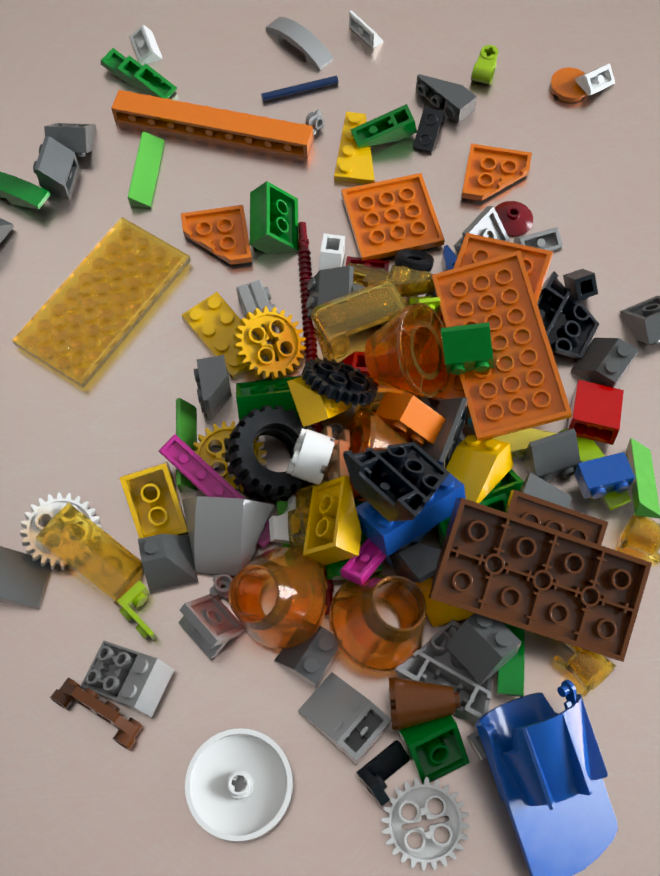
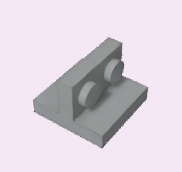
(486, 225)
(209, 624)

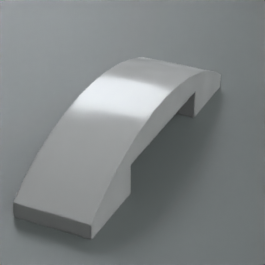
(302, 39)

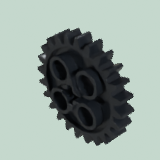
(339, 381)

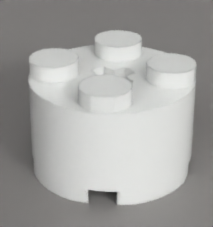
(310, 456)

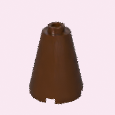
(419, 702)

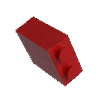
(596, 411)

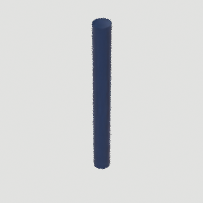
(299, 88)

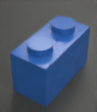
(604, 475)

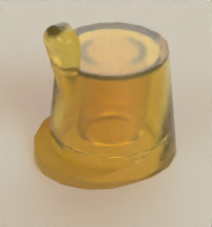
(642, 535)
(587, 668)

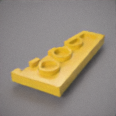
(353, 163)

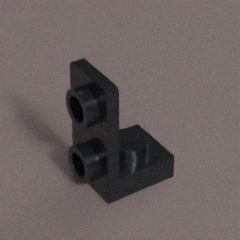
(428, 129)
(381, 768)

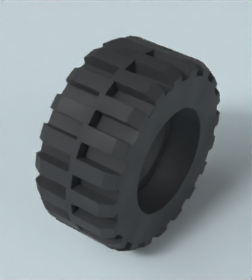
(243, 462)

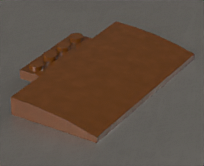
(541, 573)

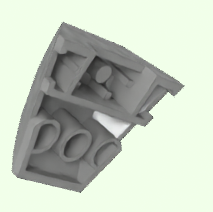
(224, 532)
(437, 666)

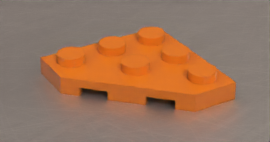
(492, 170)
(220, 232)

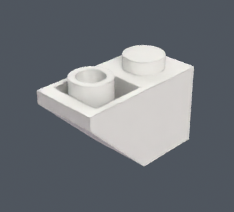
(331, 251)

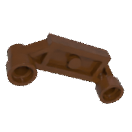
(108, 712)

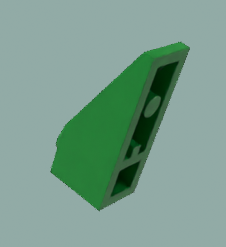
(385, 128)

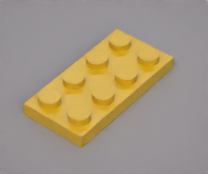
(215, 327)

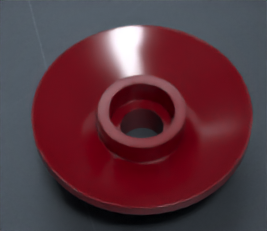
(518, 224)

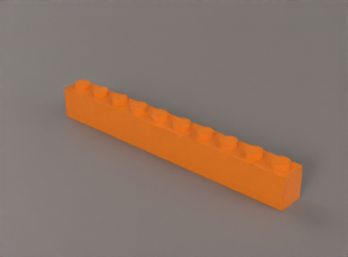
(213, 123)

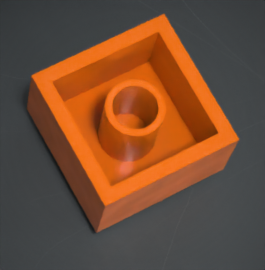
(410, 417)

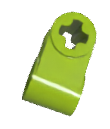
(485, 66)

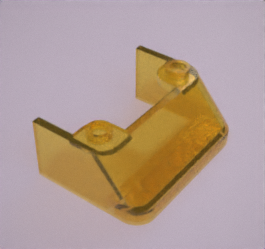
(353, 314)

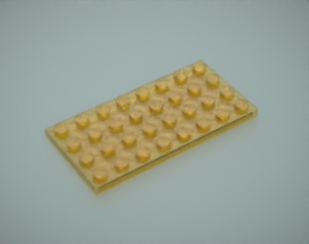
(101, 301)

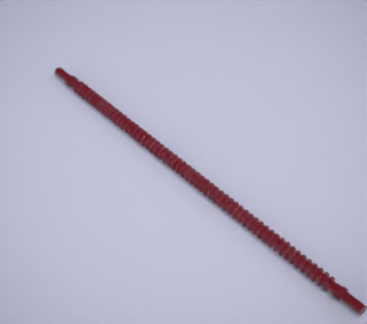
(310, 335)

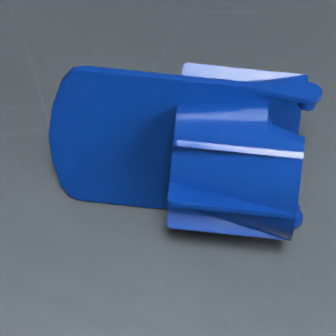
(550, 781)

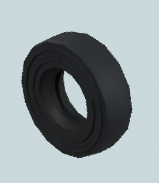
(414, 260)

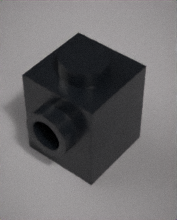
(581, 283)

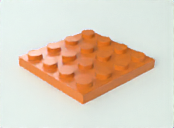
(392, 217)

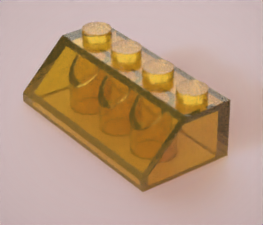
(89, 551)

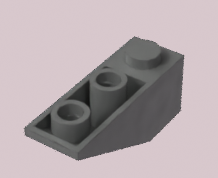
(447, 96)

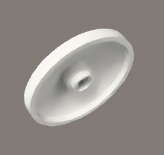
(238, 785)

